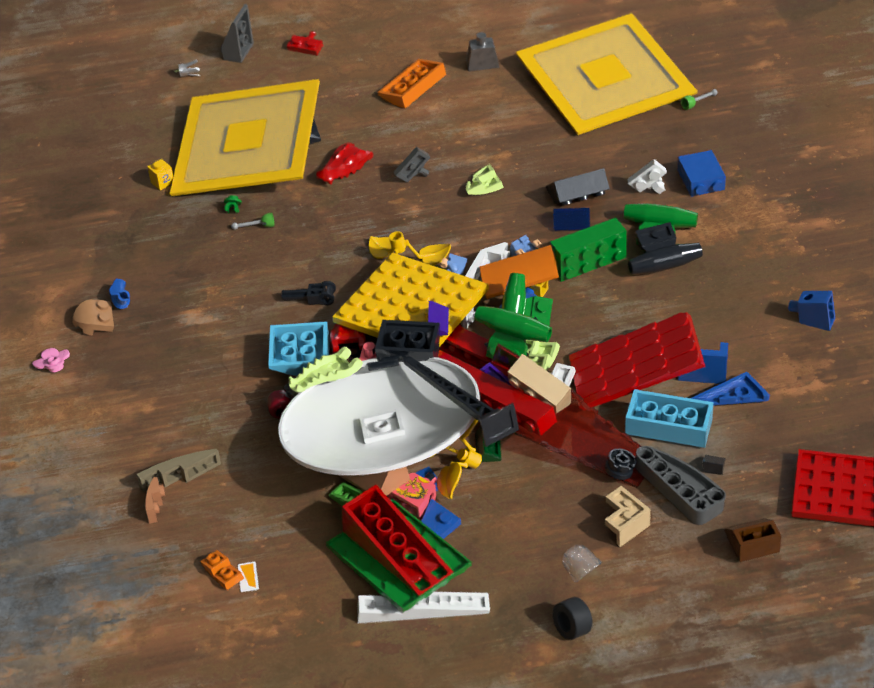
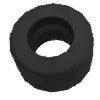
(572, 618)

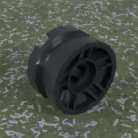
(620, 464)

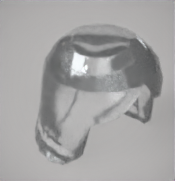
(579, 561)

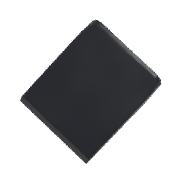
(713, 464)

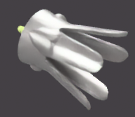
(185, 71)

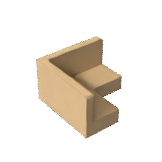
(630, 515)

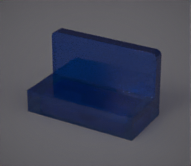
(571, 218)

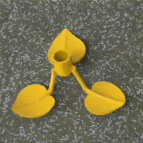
(382, 247)
(451, 474)

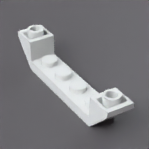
(484, 257)

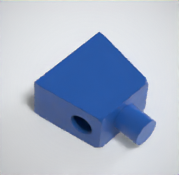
(815, 309)

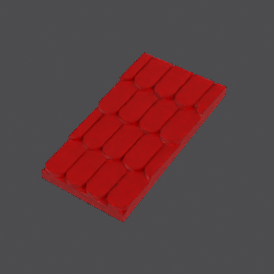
(637, 360)

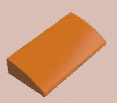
(412, 82)
(536, 265)

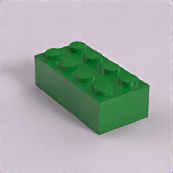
(589, 248)

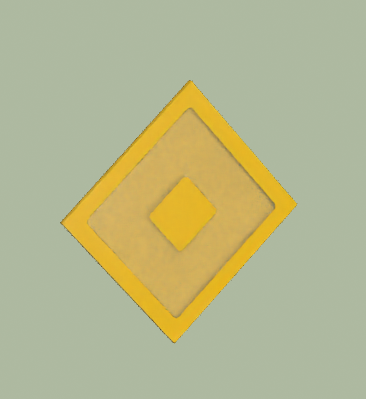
(605, 73)
(246, 138)

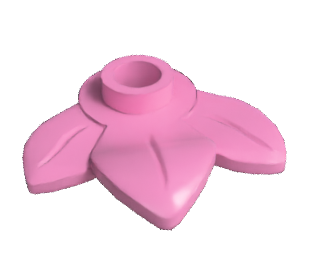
(51, 359)

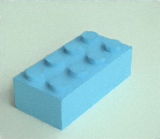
(669, 418)

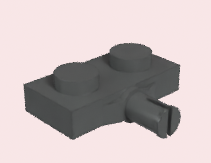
(413, 165)

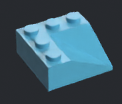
(296, 345)

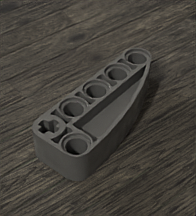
(681, 484)

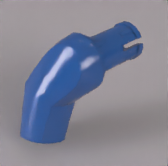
(119, 295)

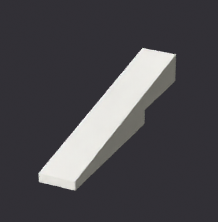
(436, 605)

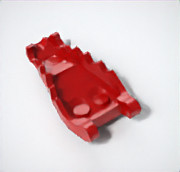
(344, 161)
(343, 335)

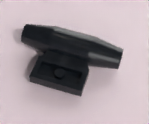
(661, 250)

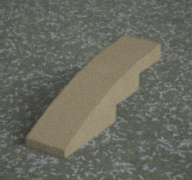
(185, 467)

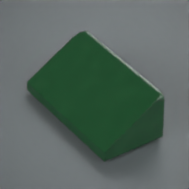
(490, 453)

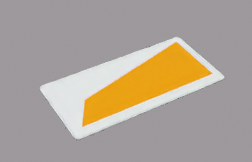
(250, 579)

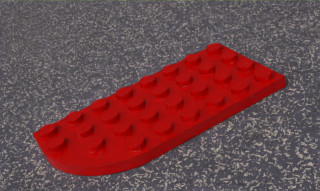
(834, 487)

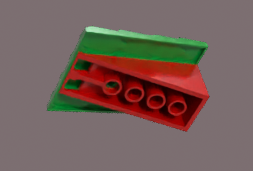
(394, 550)

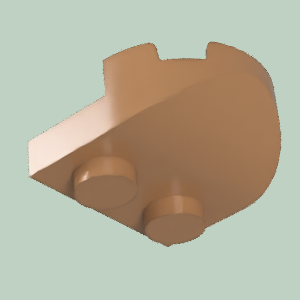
(93, 316)

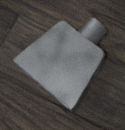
(481, 53)

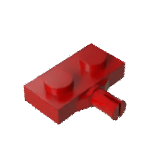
(305, 44)

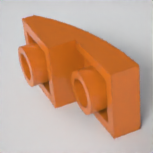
(221, 570)

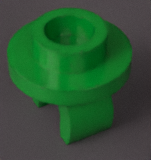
(232, 201)

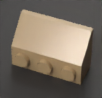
(539, 383)

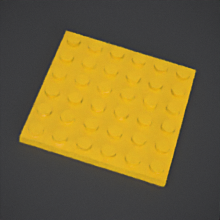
(402, 292)

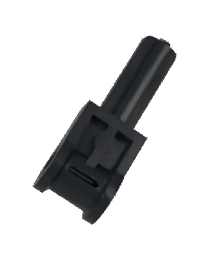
(314, 294)

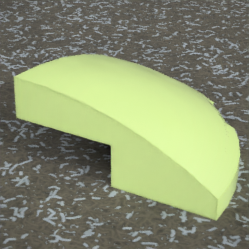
(484, 182)
(542, 352)

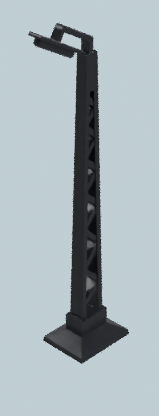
(494, 423)

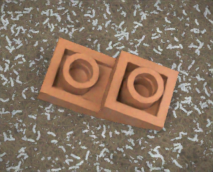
(154, 499)

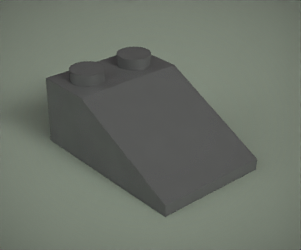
(239, 37)

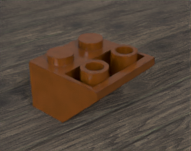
(754, 539)

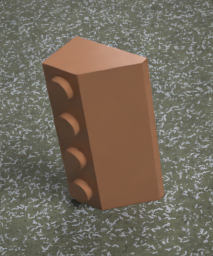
(386, 481)

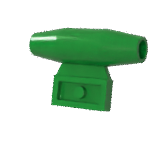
(655, 214)
(515, 300)
(511, 329)

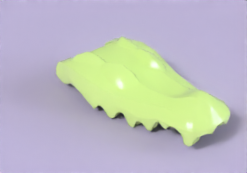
(326, 369)

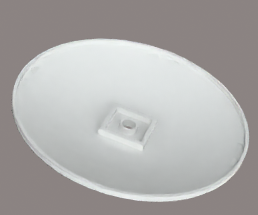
(375, 419)

